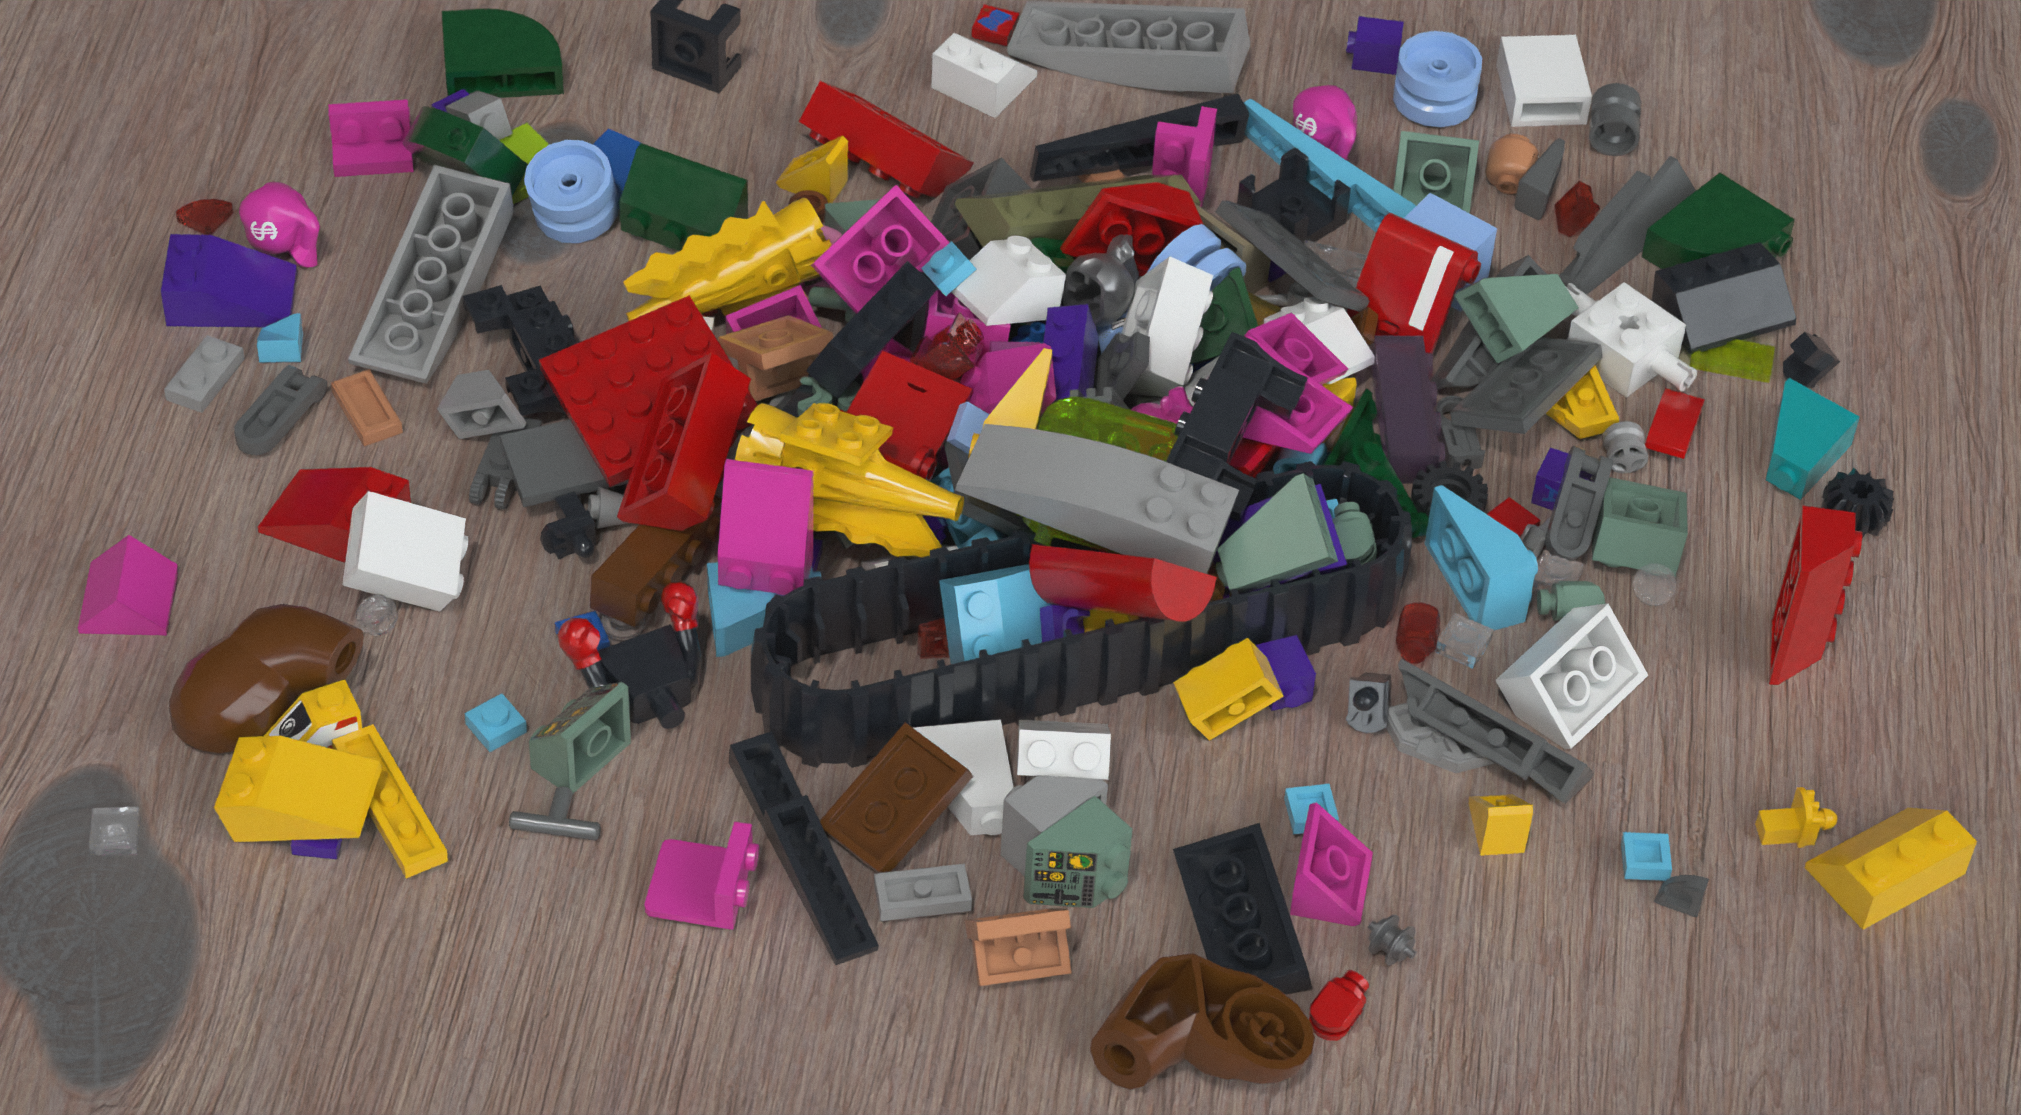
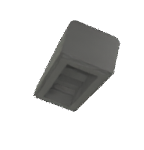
(1538, 182)

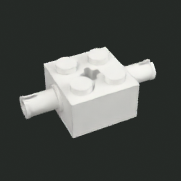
(1634, 338)

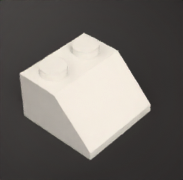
(978, 75)
(1011, 283)
(1334, 330)

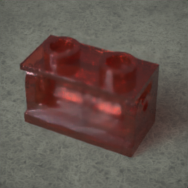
(951, 349)

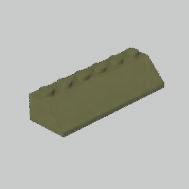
(1044, 211)

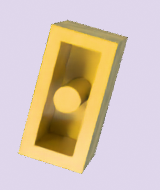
(1228, 689)

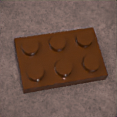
(895, 800)

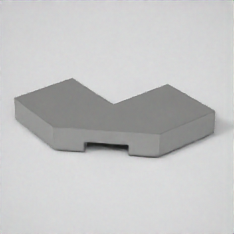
(1429, 744)

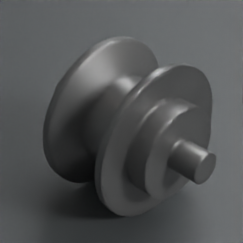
(1392, 940)

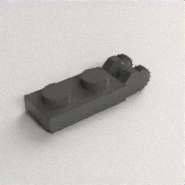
(495, 471)

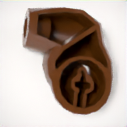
(258, 673)
(1202, 1014)

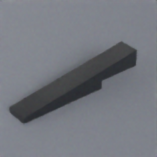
(1132, 142)
(802, 847)

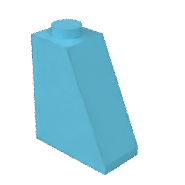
(736, 612)

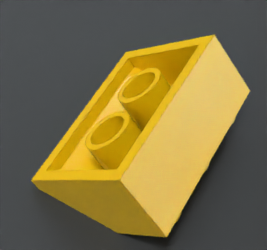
(1894, 863)

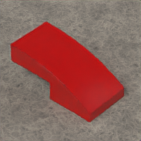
(1674, 423)

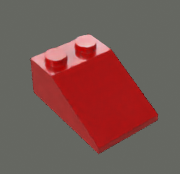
(1146, 211)
(319, 506)

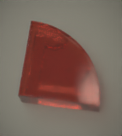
(204, 215)

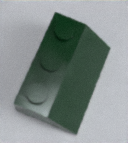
(677, 197)

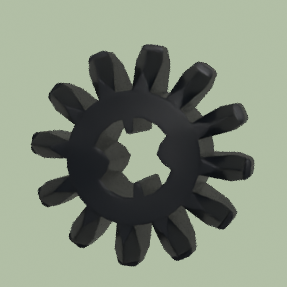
(1862, 495)

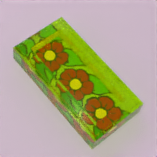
(1737, 359)

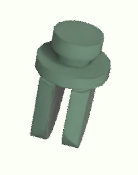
(1354, 533)
(1566, 596)

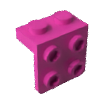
(702, 880)

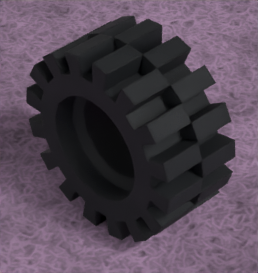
(1456, 480)

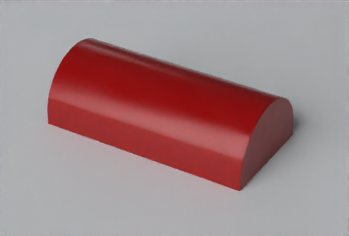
(1119, 583)

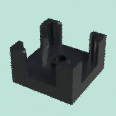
(694, 46)
(1297, 202)

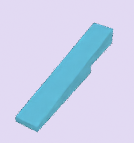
(1368, 197)

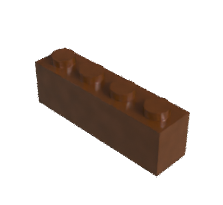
(644, 563)

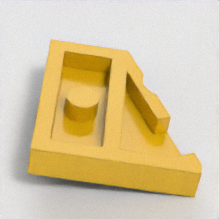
(1585, 407)

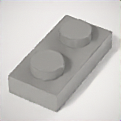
(204, 374)
(922, 892)

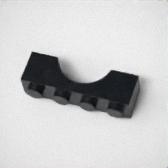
(871, 329)

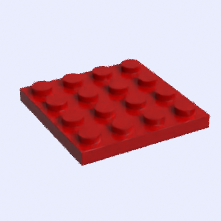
(616, 375)

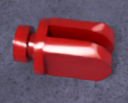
(1338, 1005)

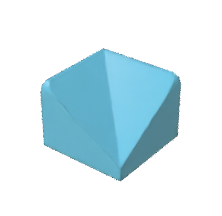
(281, 340)

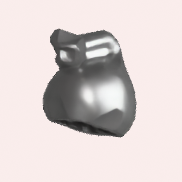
(1103, 281)

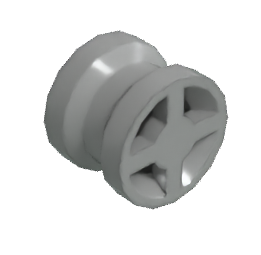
(1625, 446)

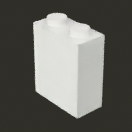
(1543, 80)
(405, 552)
(1063, 749)

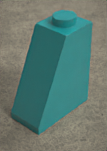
(1807, 438)

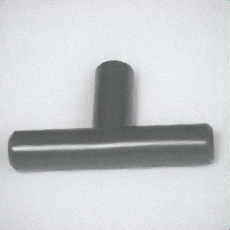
(556, 822)

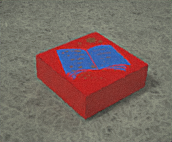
(995, 25)

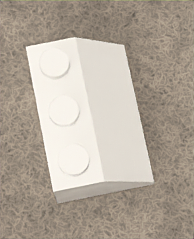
(1169, 310)
(1573, 675)

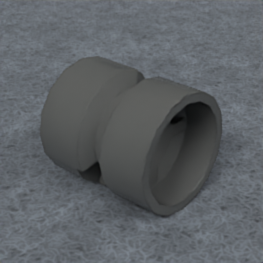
(1615, 119)

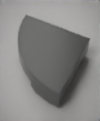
(1683, 893)

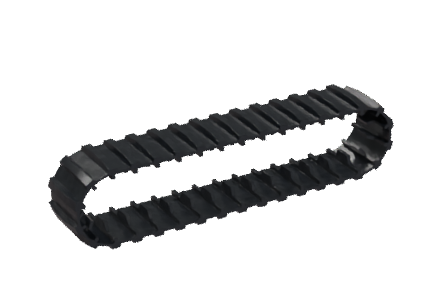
(1055, 673)

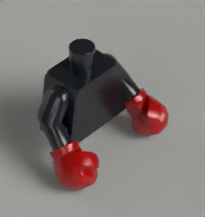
(654, 665)

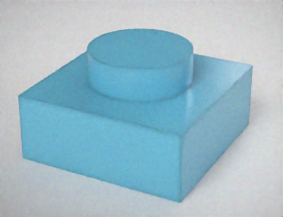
(948, 268)
(495, 722)
(1298, 801)
(1646, 856)

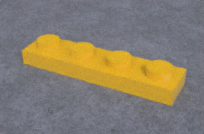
(395, 807)

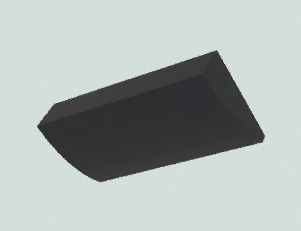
(1242, 908)

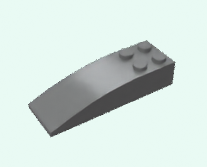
(1136, 43)
(434, 266)
(1101, 493)

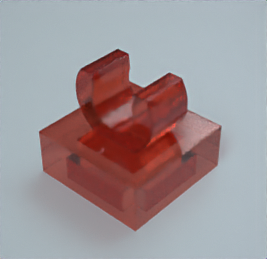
(1575, 209)

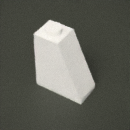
(983, 751)

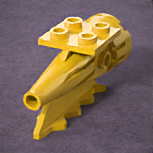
(737, 265)
(851, 480)

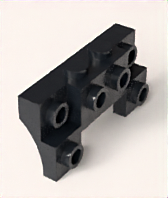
(534, 333)
(1224, 408)

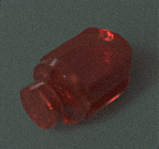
(1417, 631)

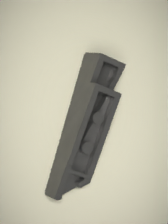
(1622, 225)
(1469, 357)
(1492, 734)

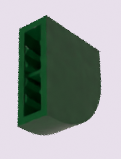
(500, 54)
(462, 146)
(1714, 221)

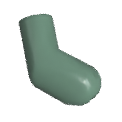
(828, 298)

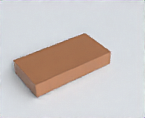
(366, 407)

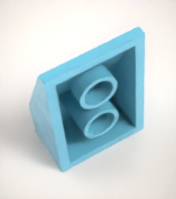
(1480, 561)
(990, 612)

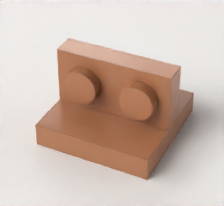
(775, 353)
(1020, 945)

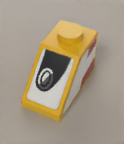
(320, 716)

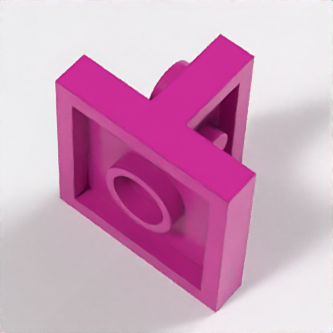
(370, 137)
(1186, 151)

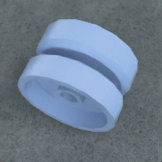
(1437, 79)
(572, 191)
(1202, 250)

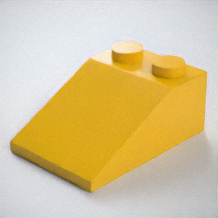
(294, 791)

